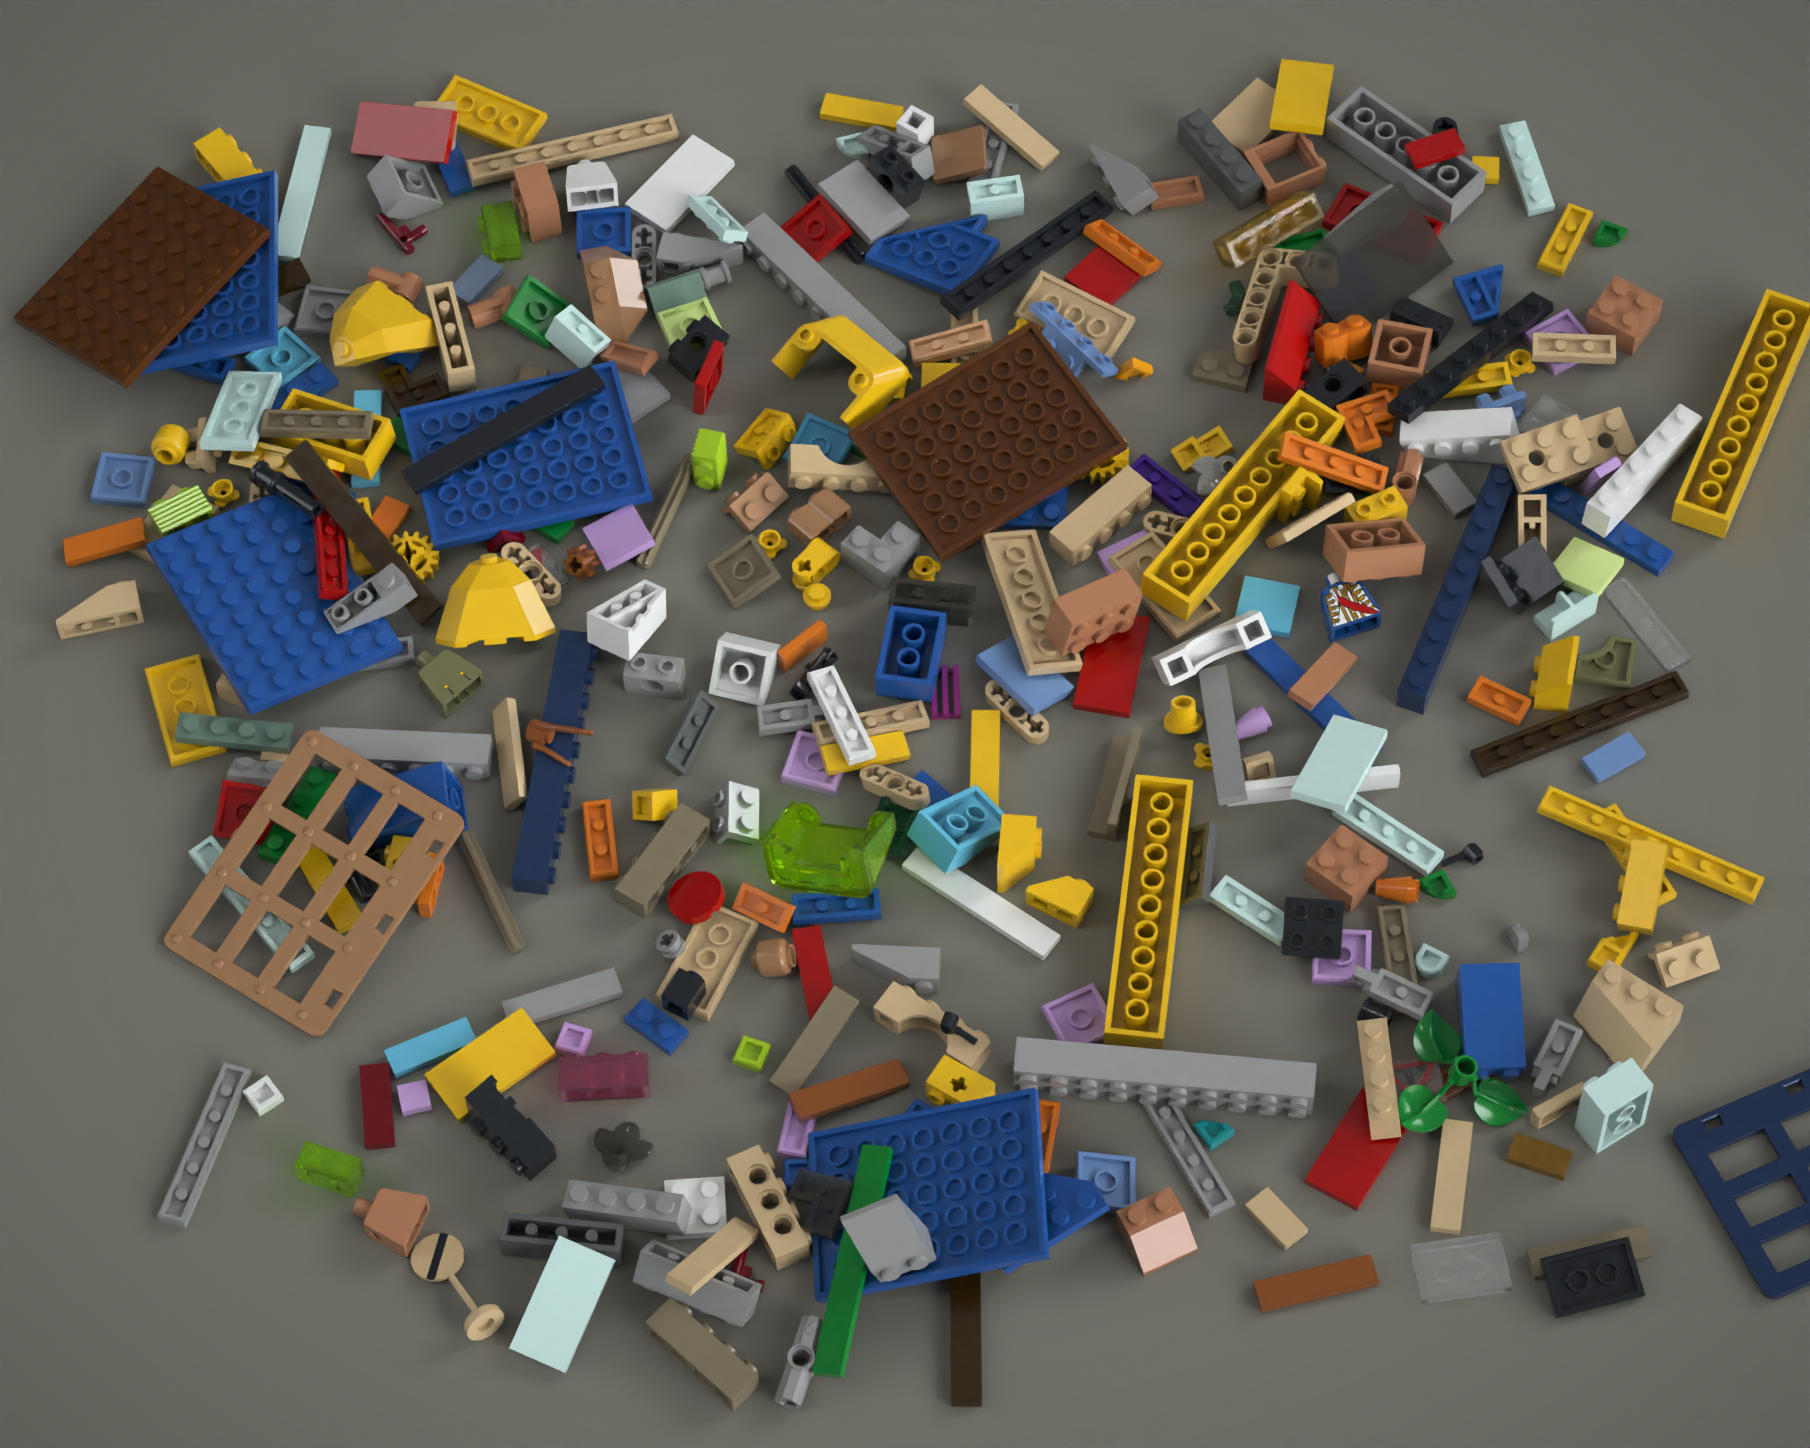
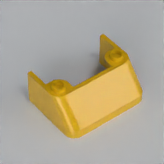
(877, 373)

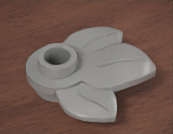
(1211, 472)

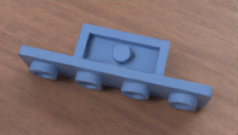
(1070, 344)

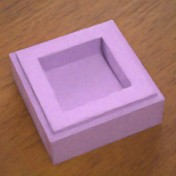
(573, 1039)
(414, 1097)

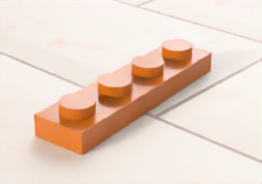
(1332, 463)

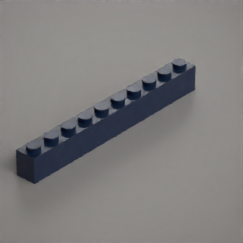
(1456, 591)
(551, 779)

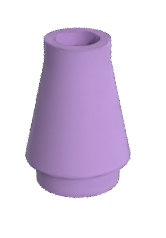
(1253, 723)

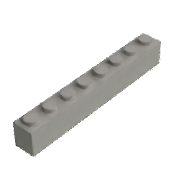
(811, 282)

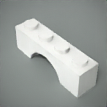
(1229, 637)

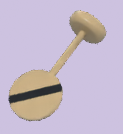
(438, 1259)

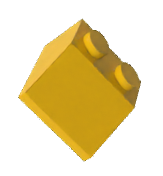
(1555, 675)
(1018, 849)

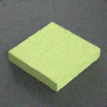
(677, 319)
(1587, 567)

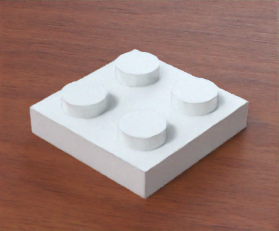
(707, 1204)

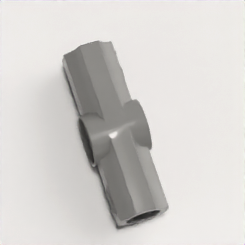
(795, 1377)

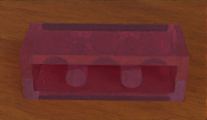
(604, 1076)

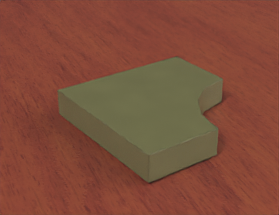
(1609, 666)

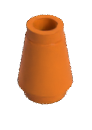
(1399, 889)

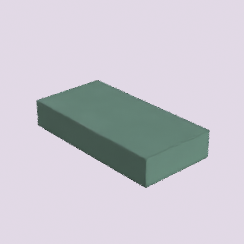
(676, 291)

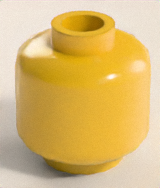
(171, 444)

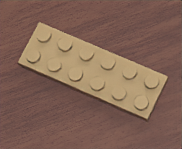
(1027, 598)

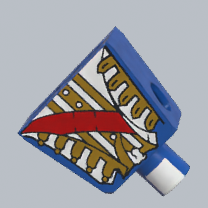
(1347, 608)

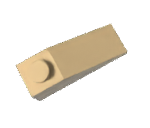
(1530, 518)
(107, 609)

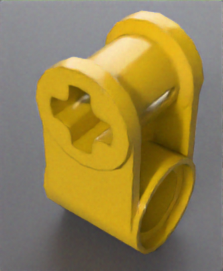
(814, 564)

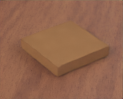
(959, 154)

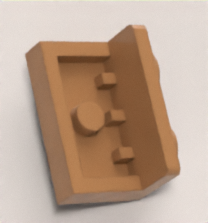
(755, 501)

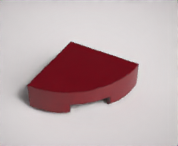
(502, 538)

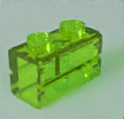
(501, 232)
(329, 1169)

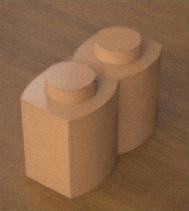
(820, 517)

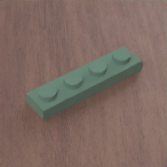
(234, 733)

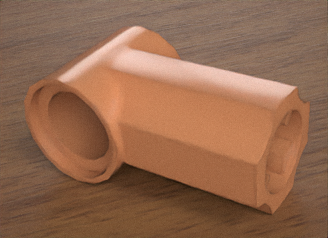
(407, 285)
(490, 309)
(1408, 474)

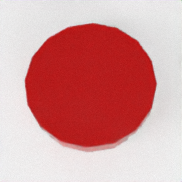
(696, 897)

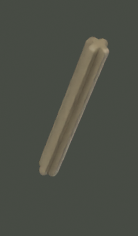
(667, 511)
(491, 891)

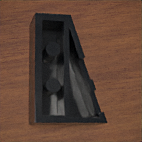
(508, 1130)

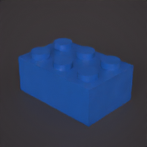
(911, 653)

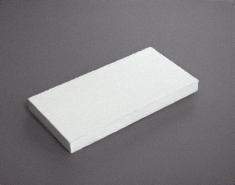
(689, 171)

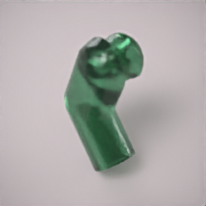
(1236, 301)

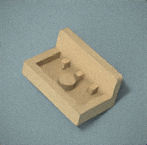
(1684, 959)

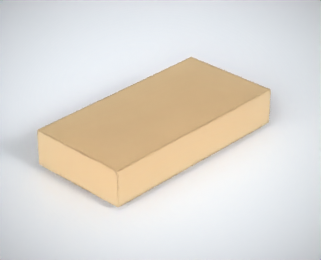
(1556, 1107)
(1276, 1218)

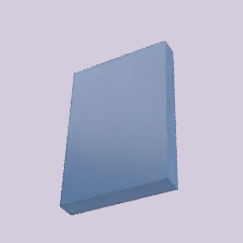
(1032, 692)

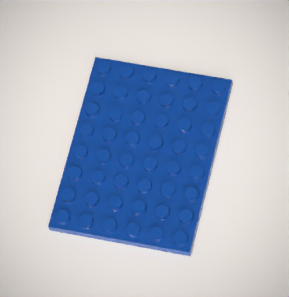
(246, 308)
(554, 474)
(257, 605)
(963, 1171)

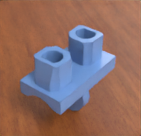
(1508, 398)

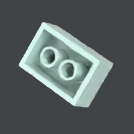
(1613, 1105)

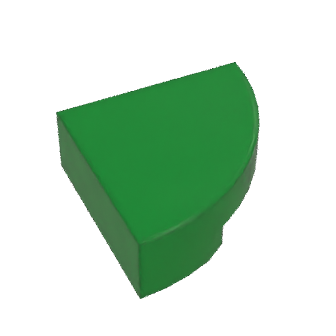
(1608, 234)
(1437, 885)

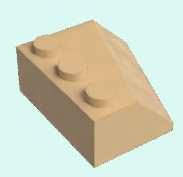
(1627, 1015)

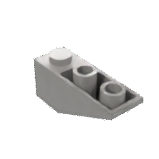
(1129, 183)
(685, 253)
(371, 600)

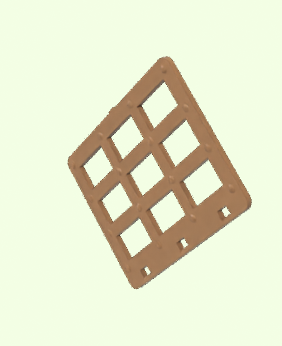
(363, 942)

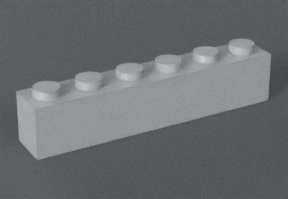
(403, 750)

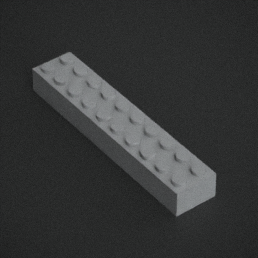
(1165, 1076)

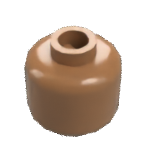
(774, 957)

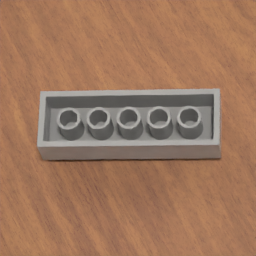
(1377, 138)

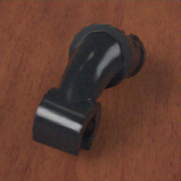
(802, 686)
(362, 884)

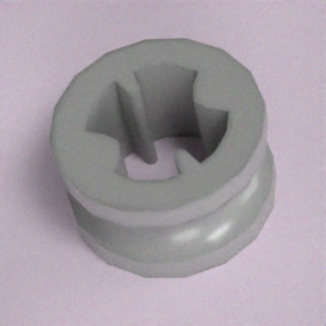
(670, 944)

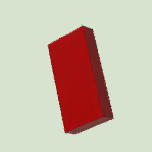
(1434, 148)

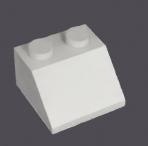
(743, 668)

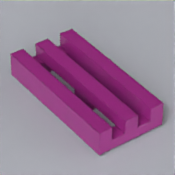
(944, 671)

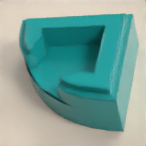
(1213, 1133)

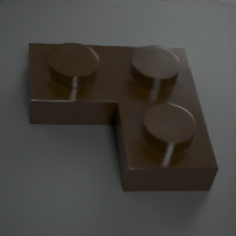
(404, 393)

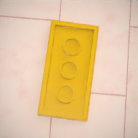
(1301, 97)
(493, 115)
(176, 689)
(506, 1051)

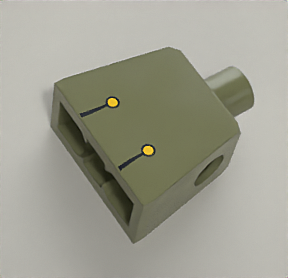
(448, 680)

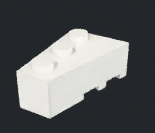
(627, 619)

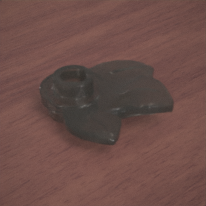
(621, 1146)

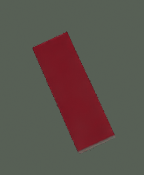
(377, 1106)

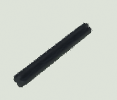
(809, 193)

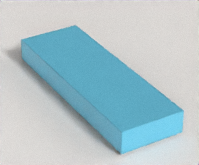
(429, 1047)

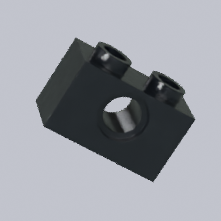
(896, 176)
(689, 361)
(1339, 376)

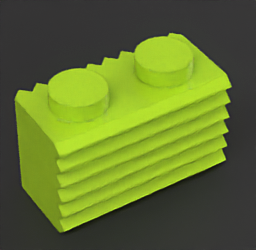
(709, 459)
(180, 511)

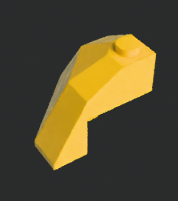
(378, 324)
(492, 604)

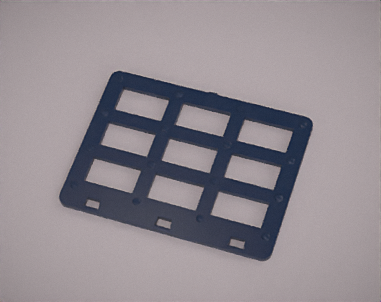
(1739, 1120)

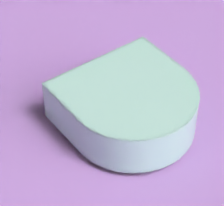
(1430, 961)

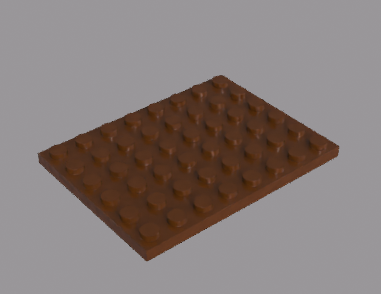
(142, 277)
(987, 441)

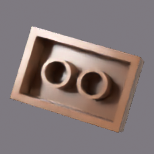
(1373, 549)
(1093, 612)

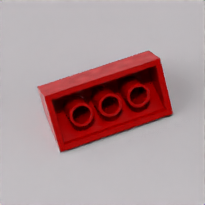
(1291, 345)

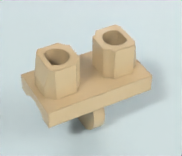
(201, 458)

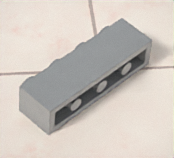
(628, 1206)
(723, 1296)

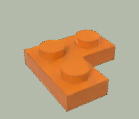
(1360, 420)

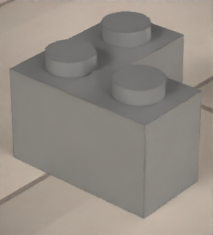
(882, 557)

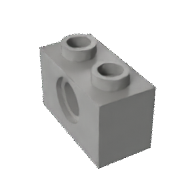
(655, 676)

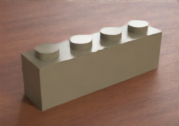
(662, 860)
(702, 1353)

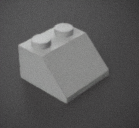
(403, 188)

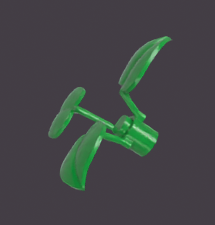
(1418, 1106)

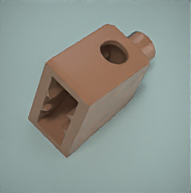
(393, 1218)

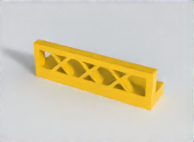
(275, 457)

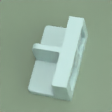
(996, 197)
(576, 337)
(1565, 613)

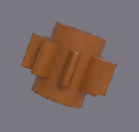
(581, 562)

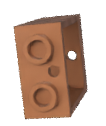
(1278, 148)

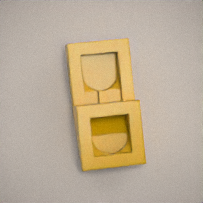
(1210, 444)

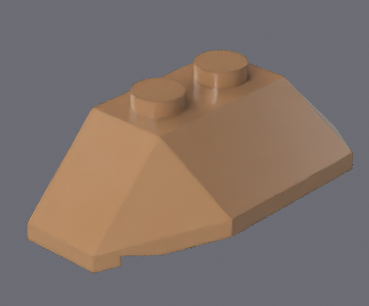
(614, 291)

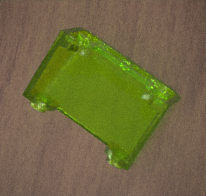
(826, 856)

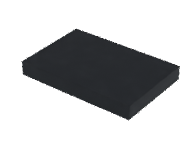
(1592, 1277)

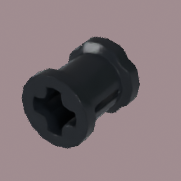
(1372, 1010)

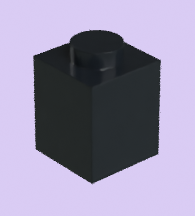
(684, 993)

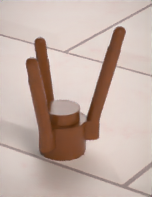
(543, 732)

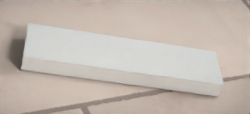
(841, 715)

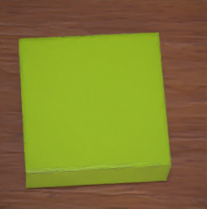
(751, 1054)

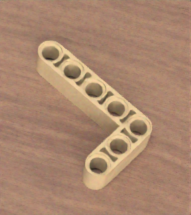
(1271, 271)

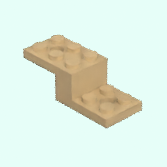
(1567, 449)

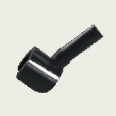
(1470, 851)
(949, 1026)

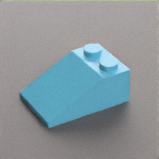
(957, 828)

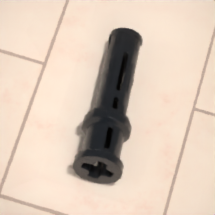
(277, 484)

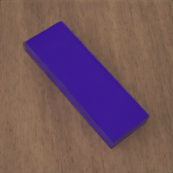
(1167, 488)

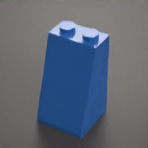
(432, 779)
(1491, 1018)

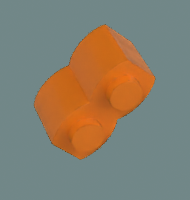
(1346, 340)

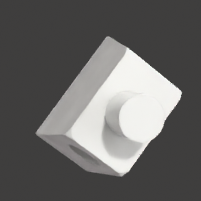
(590, 186)

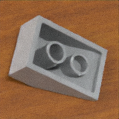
(889, 1238)

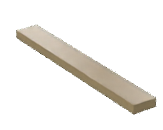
(574, 149)

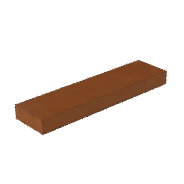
(848, 1090)
(1315, 1283)

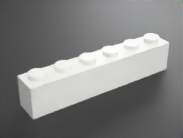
(1642, 470)

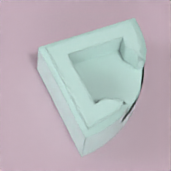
(851, 146)

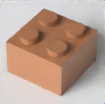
(536, 202)
(1624, 312)
(1398, 353)
(1345, 868)

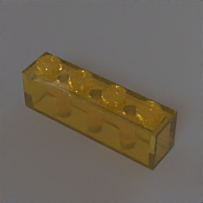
(1267, 229)

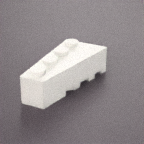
(1460, 434)

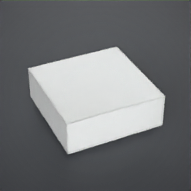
(263, 1095)

